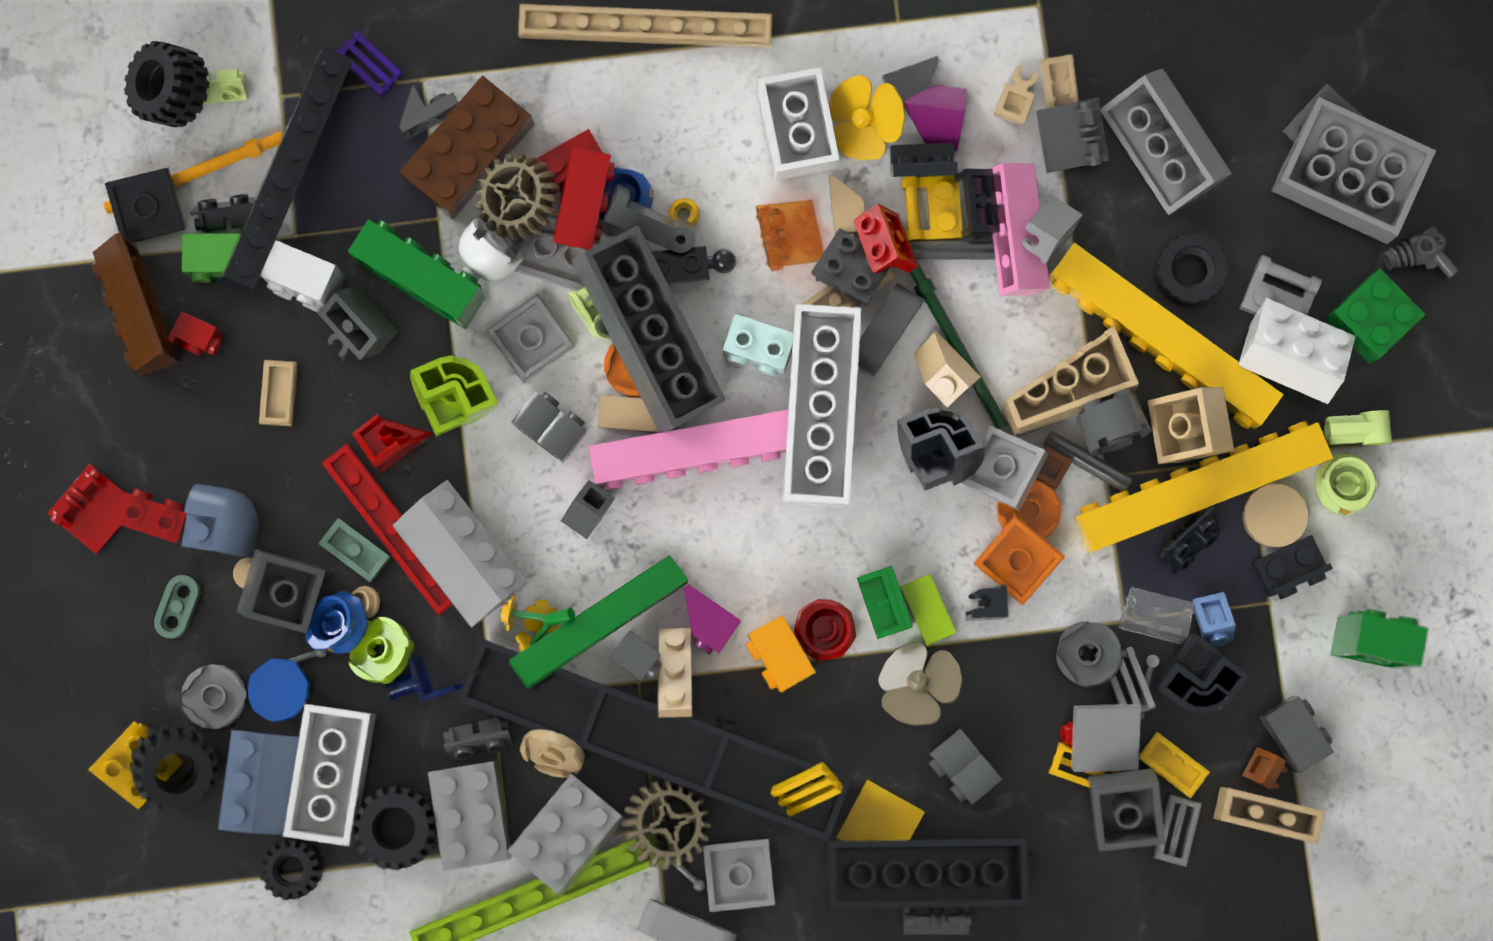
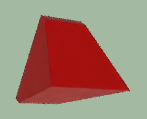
(387, 441)

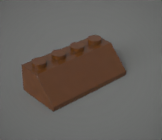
(134, 305)

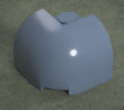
(220, 521)

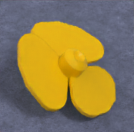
(870, 126)

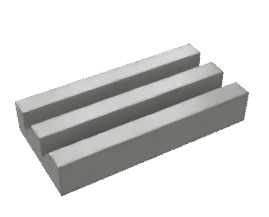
(1149, 703)
(1192, 823)

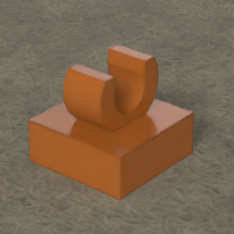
(1264, 768)

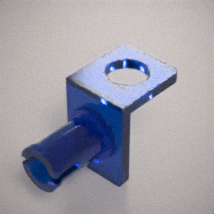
(417, 682)

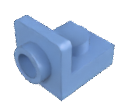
(1214, 619)

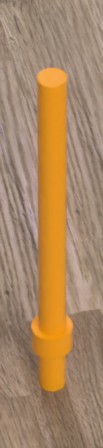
(252, 148)

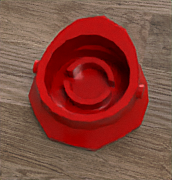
(825, 629)

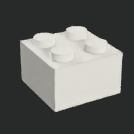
(302, 276)

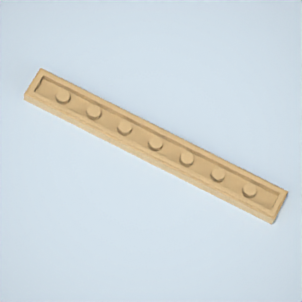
(645, 25)

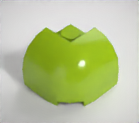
(452, 392)

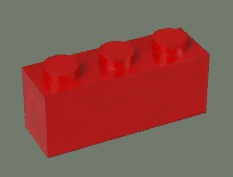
(583, 198)

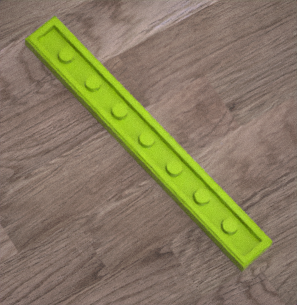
(533, 897)

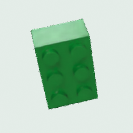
(1380, 641)

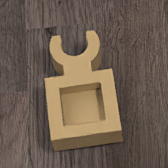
(1016, 100)

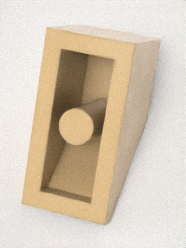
(944, 369)

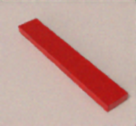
(381, 515)

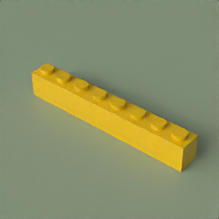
(1163, 335)
(1203, 487)

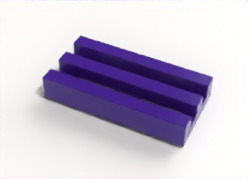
(349, 45)

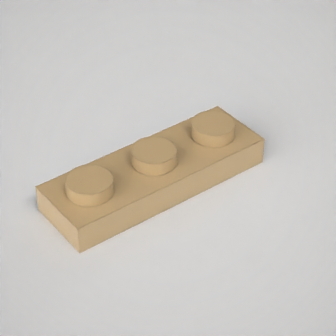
(675, 673)

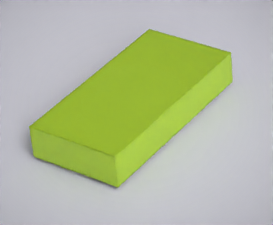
(928, 609)

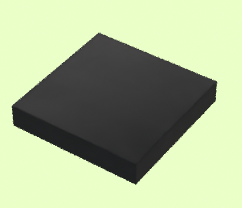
(146, 205)

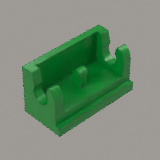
(884, 602)

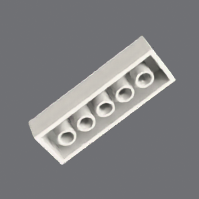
(822, 405)

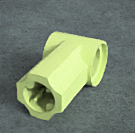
(1368, 428)

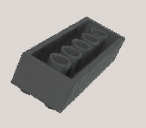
(648, 329)

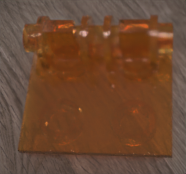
(789, 233)

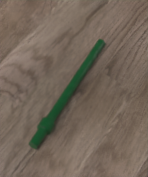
(925, 289)

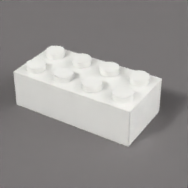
(329, 774)

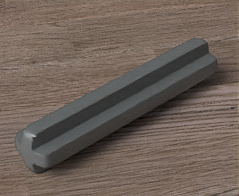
(953, 250)
(1091, 464)

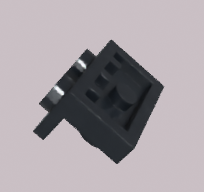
(922, 160)
(1290, 567)

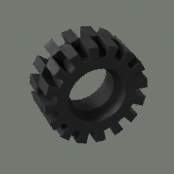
(273, 878)

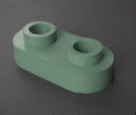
(174, 605)

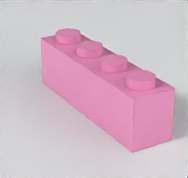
(1017, 202)

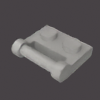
(1258, 290)

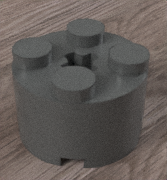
(1112, 423)

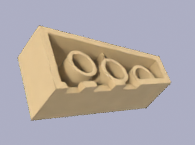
(1087, 375)

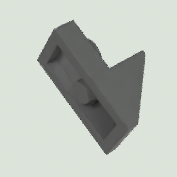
(420, 117)

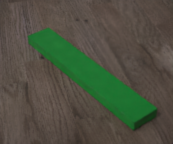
(598, 622)

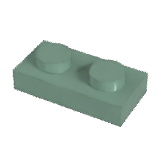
(354, 550)

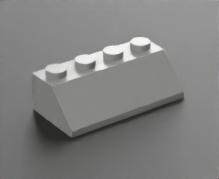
(1165, 141)
(459, 553)

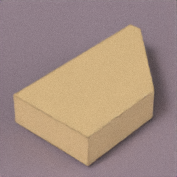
(845, 206)

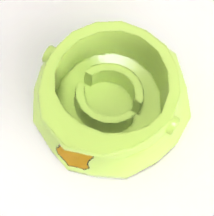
(1345, 484)

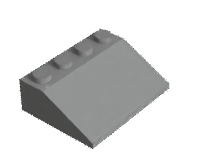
(1354, 171)

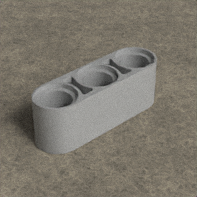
(672, 924)

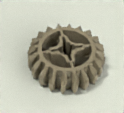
(525, 171)
(670, 839)

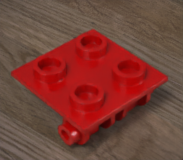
(89, 509)

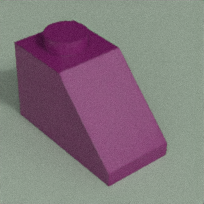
(709, 621)

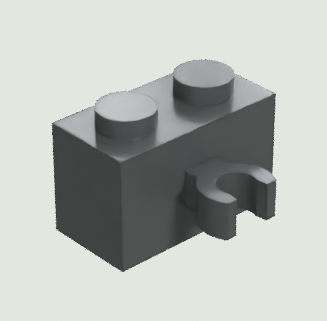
(357, 323)

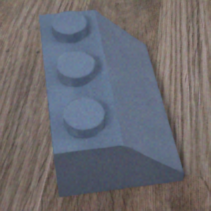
(258, 782)

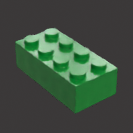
(416, 273)

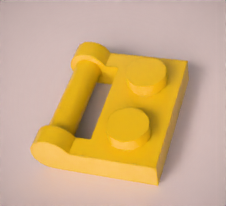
(942, 204)

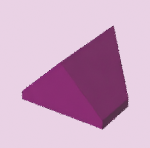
(938, 114)

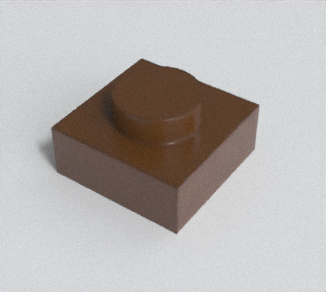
(1053, 468)

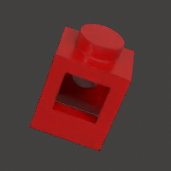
(196, 334)

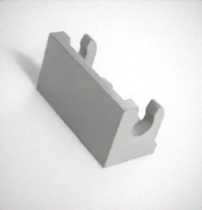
(1053, 227)

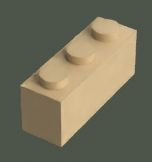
(1269, 815)

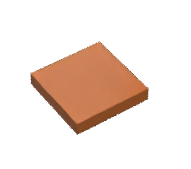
(1019, 559)

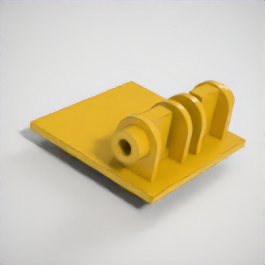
(114, 765)

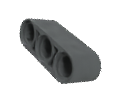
(887, 328)

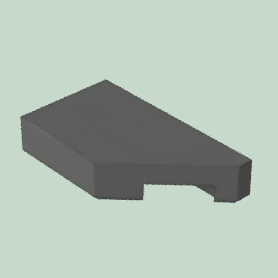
(913, 78)

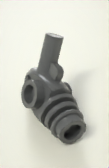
(1421, 249)

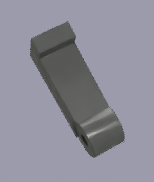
(655, 227)

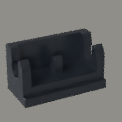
(979, 202)
(994, 602)

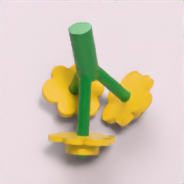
(538, 618)

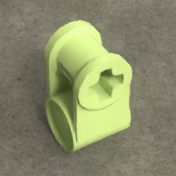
(587, 312)

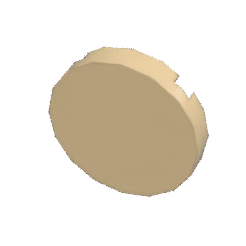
(1275, 515)
(552, 753)

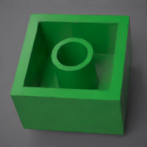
(1376, 315)

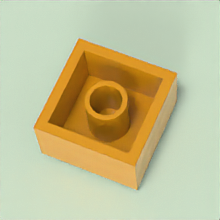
(780, 654)

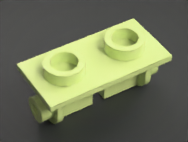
(227, 87)

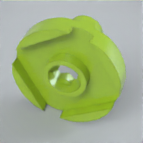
(394, 658)

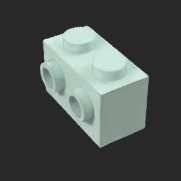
(758, 345)

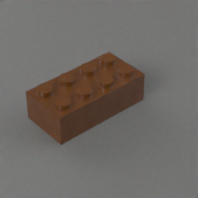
(465, 143)

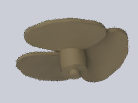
(911, 687)

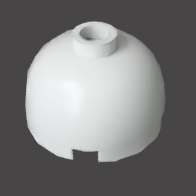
(487, 253)

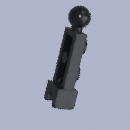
(693, 264)

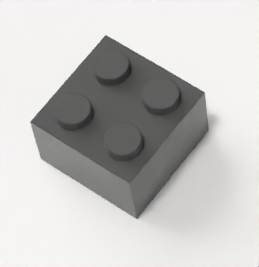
(280, 591)
(1126, 809)

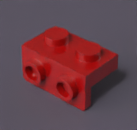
(149, 517)

